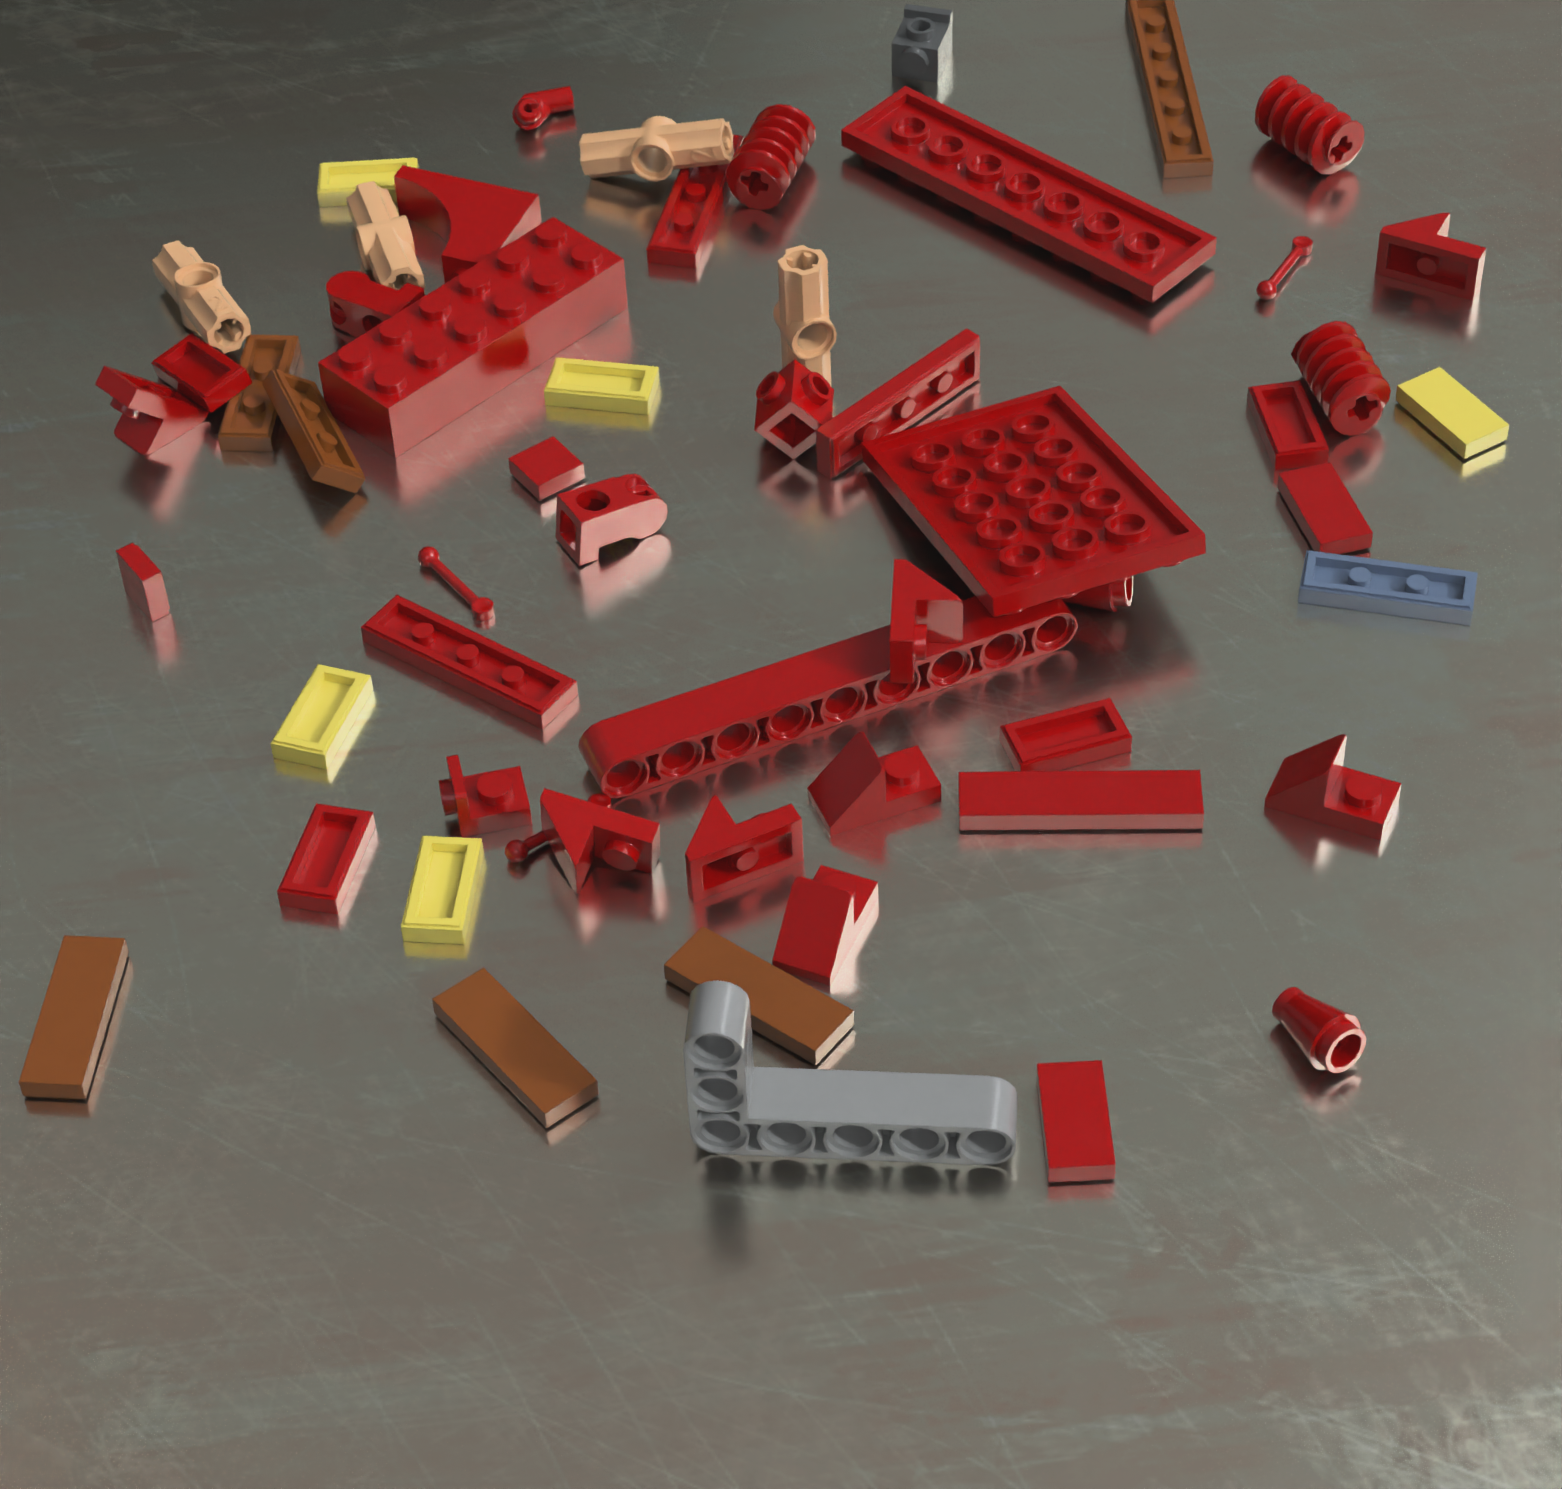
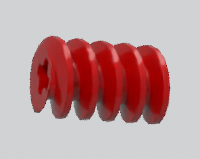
(1308, 125)
(770, 156)
(1342, 377)

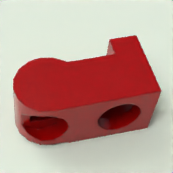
(363, 304)
(607, 514)

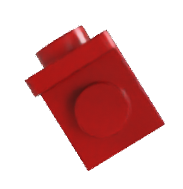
(485, 800)

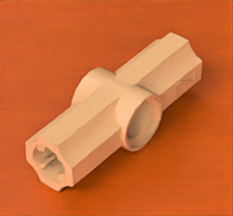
(656, 148)
(383, 237)
(201, 296)
(804, 310)

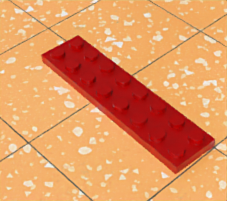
(1030, 193)

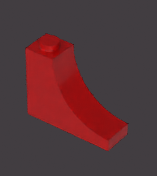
(466, 213)

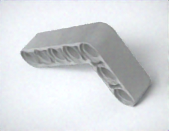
(831, 1111)

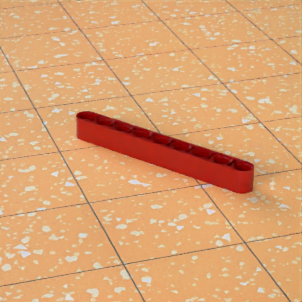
(805, 697)

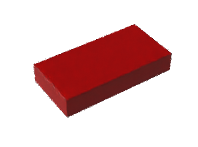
(201, 372)
(1287, 425)
(1324, 509)
(1066, 737)
(326, 859)
(1075, 1121)

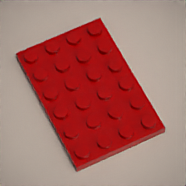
(1031, 501)

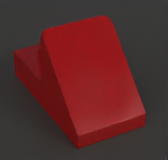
(1425, 256)
(149, 410)
(920, 615)
(869, 788)
(1323, 791)
(589, 830)
(734, 854)
(823, 923)

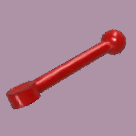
(1300, 247)
(481, 607)
(518, 850)

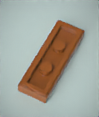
(250, 416)
(313, 431)
(779, 1003)
(74, 1017)
(515, 1047)

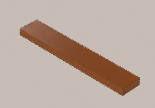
(1169, 89)

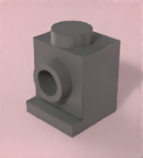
(922, 43)

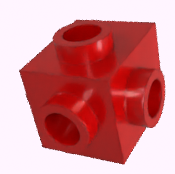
(793, 407)

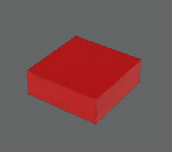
(546, 468)
(143, 581)

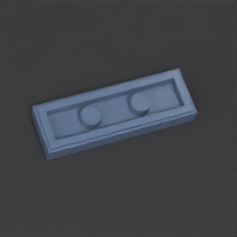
(1388, 587)

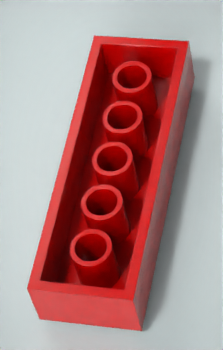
(473, 336)

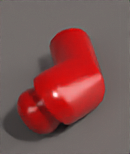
(537, 106)

